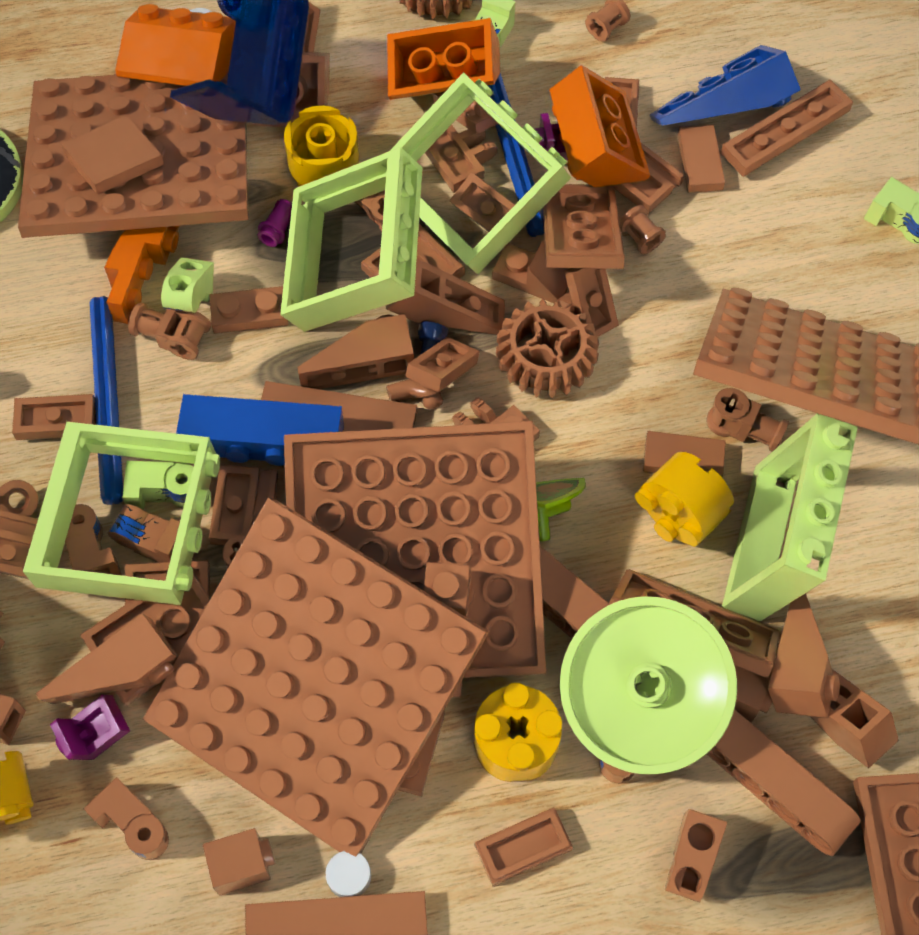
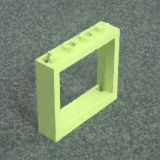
(437, 121)
(401, 180)
(820, 460)
(63, 491)

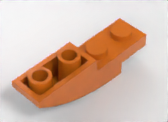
(133, 262)

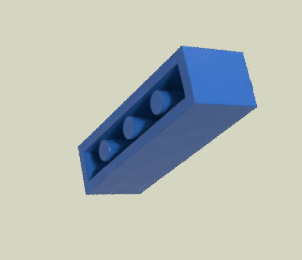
(251, 427)

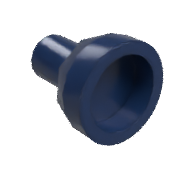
(431, 334)

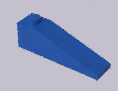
(748, 83)

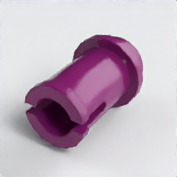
(272, 230)

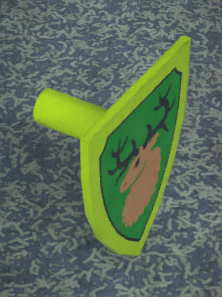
(554, 499)

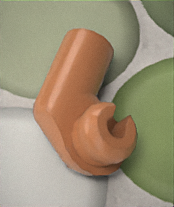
(409, 389)

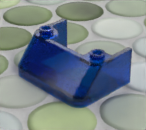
(261, 67)

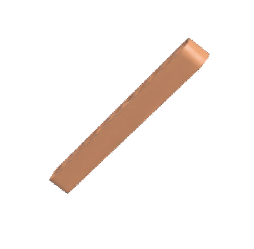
(742, 750)

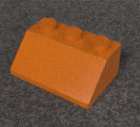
(175, 46)
(436, 56)
(598, 130)

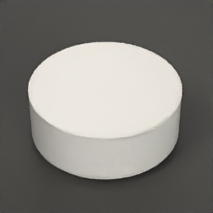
(348, 874)

